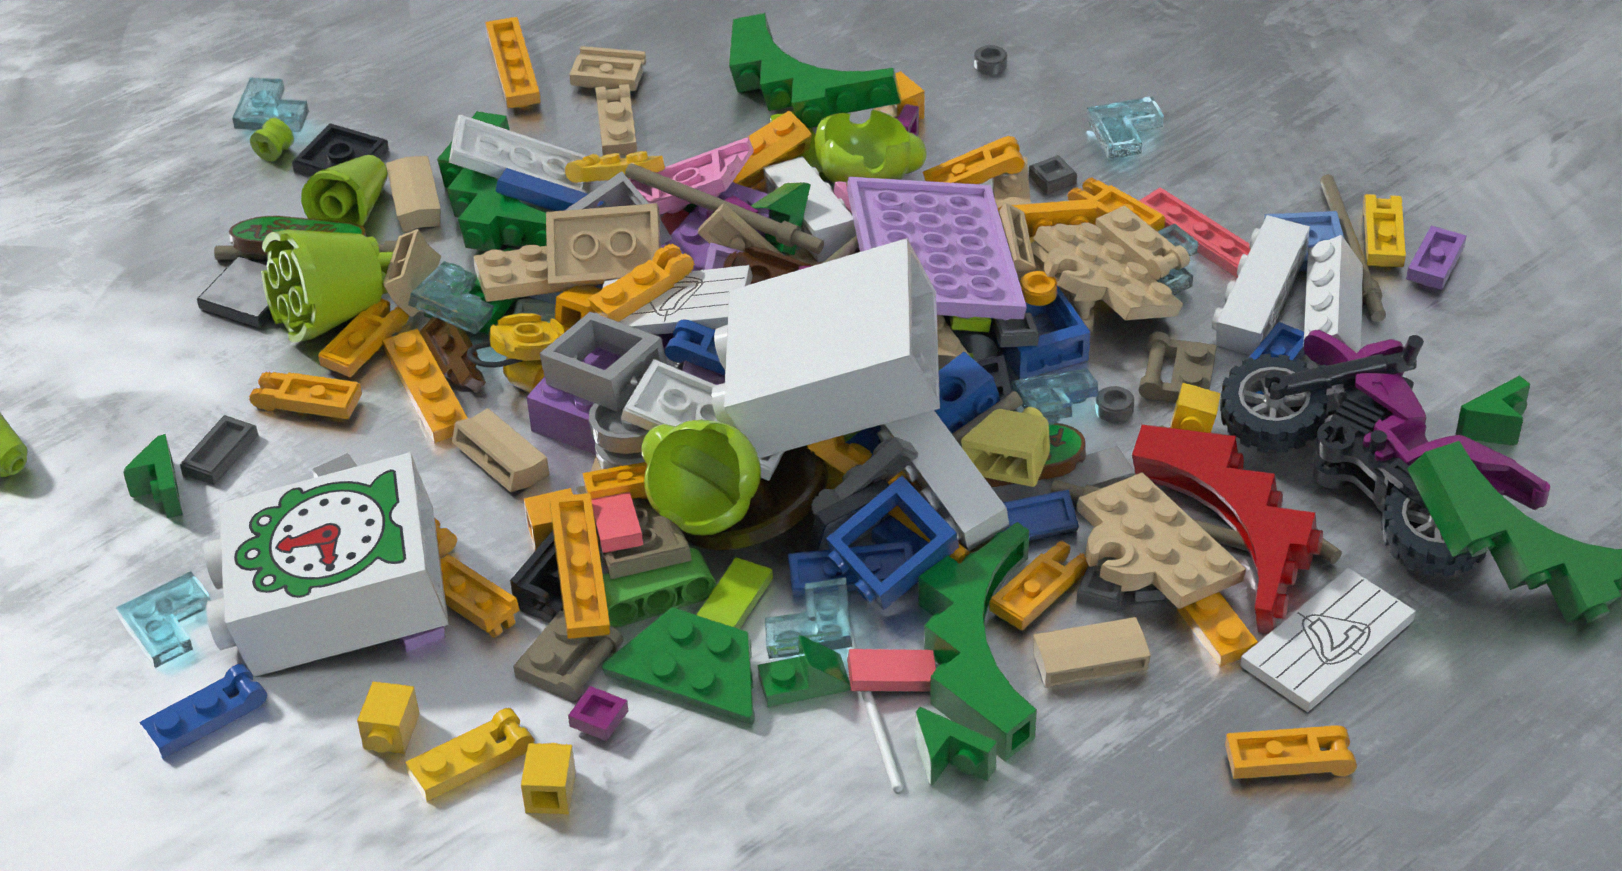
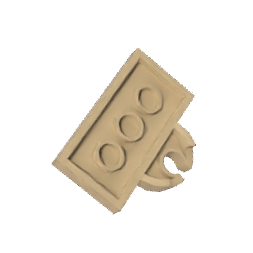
(1101, 270)
(1154, 543)

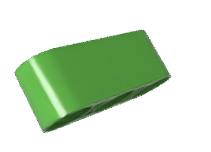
(657, 590)

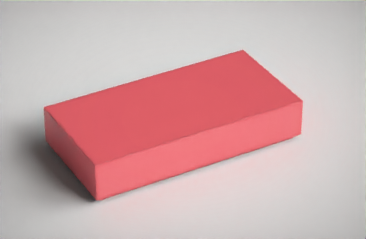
(616, 522)
(890, 669)

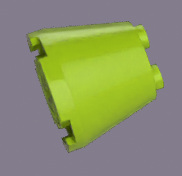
(320, 279)

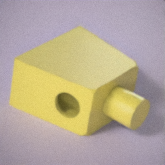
(1010, 445)

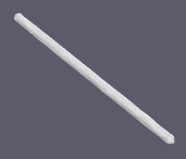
(881, 736)

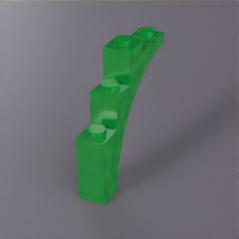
(808, 89)
(483, 214)
(1527, 553)
(968, 681)

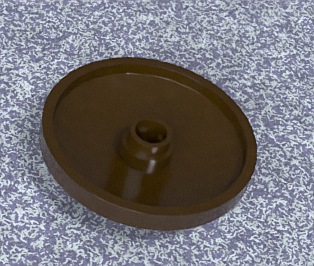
(776, 503)

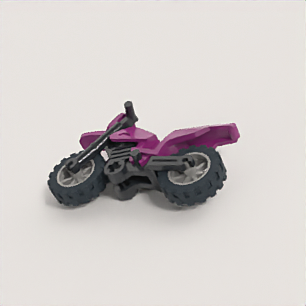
(1371, 436)

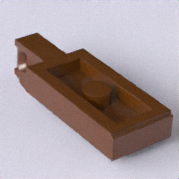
(450, 348)

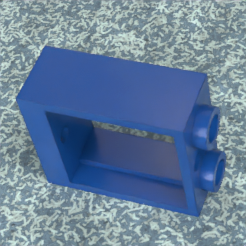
(1055, 349)
(941, 536)

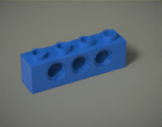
(963, 395)

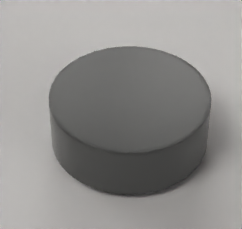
(990, 59)
(1114, 404)

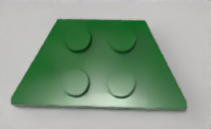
(690, 662)

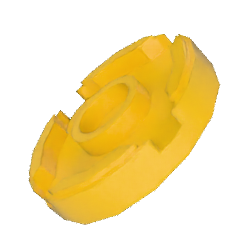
(524, 335)

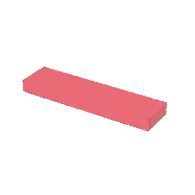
(1213, 239)

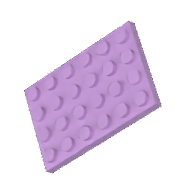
(953, 235)

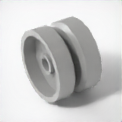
(615, 439)

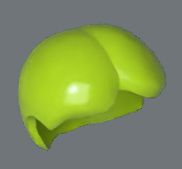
(867, 150)
(700, 474)

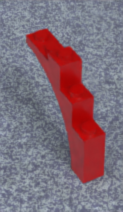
(1248, 500)

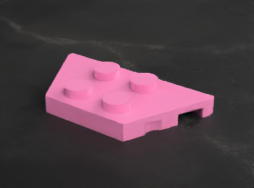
(706, 172)

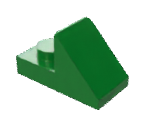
(785, 204)
(1496, 414)
(155, 474)
(809, 676)
(948, 742)

